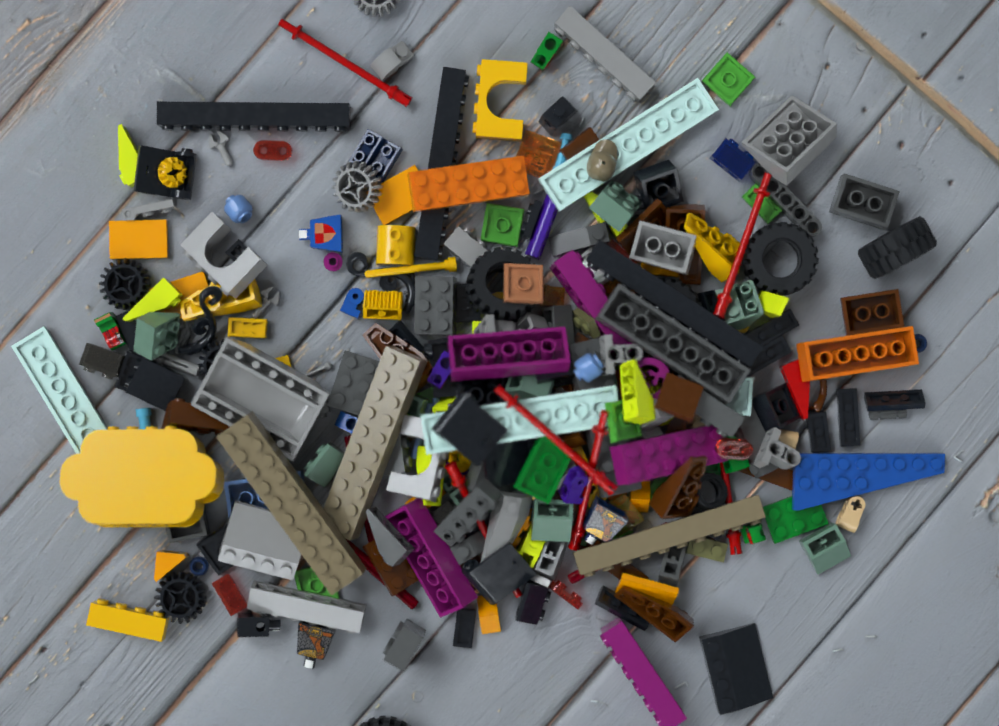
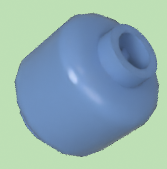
(238, 208)
(588, 367)

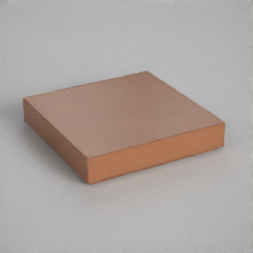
(523, 283)

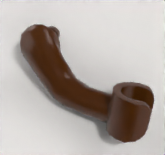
(818, 404)

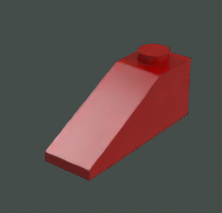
(798, 389)

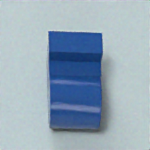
(352, 301)
(346, 421)

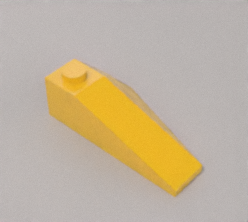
(715, 248)
(246, 301)

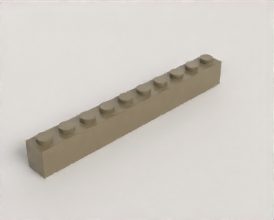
(670, 534)

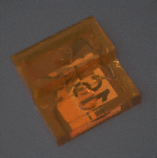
(538, 153)

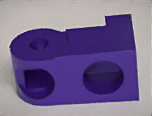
(440, 371)
(573, 486)

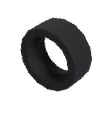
(721, 492)

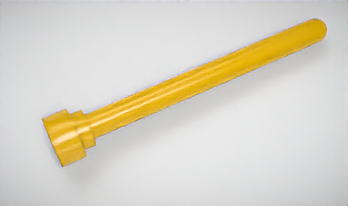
(449, 265)

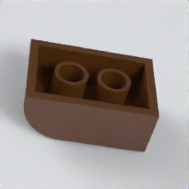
(872, 312)

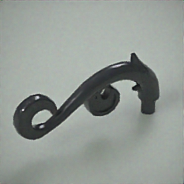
(409, 281)
(198, 325)

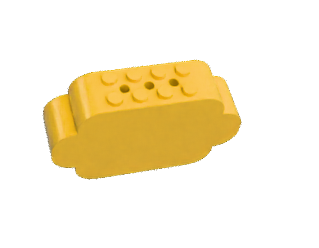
(141, 477)

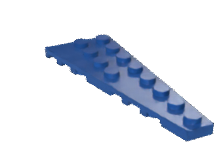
(838, 476)

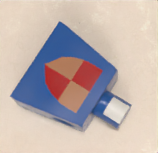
(324, 233)

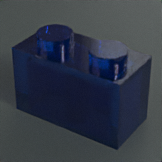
(733, 159)

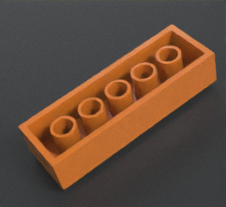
(468, 183)
(857, 353)

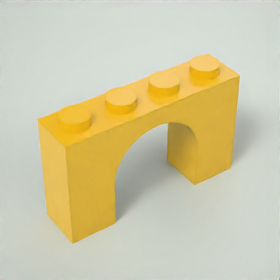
(493, 74)

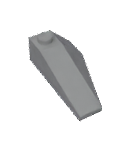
(506, 521)

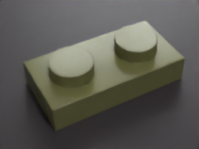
(585, 323)
(708, 549)

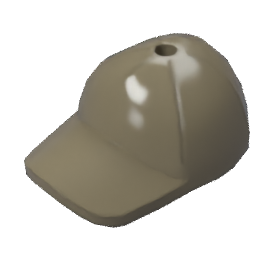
(605, 152)

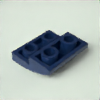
(376, 152)

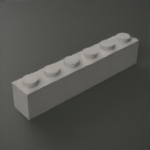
(604, 54)
(306, 607)

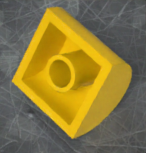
(395, 245)

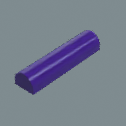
(542, 229)

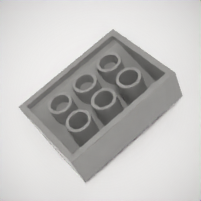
(790, 139)
(258, 542)

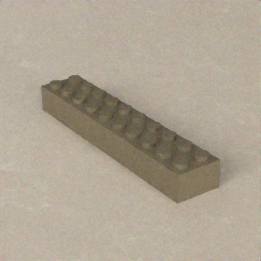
(373, 440)
(291, 503)

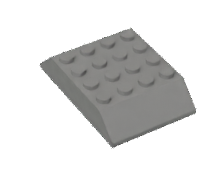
(251, 380)

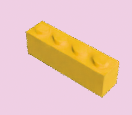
(127, 620)

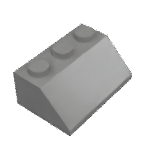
(663, 247)

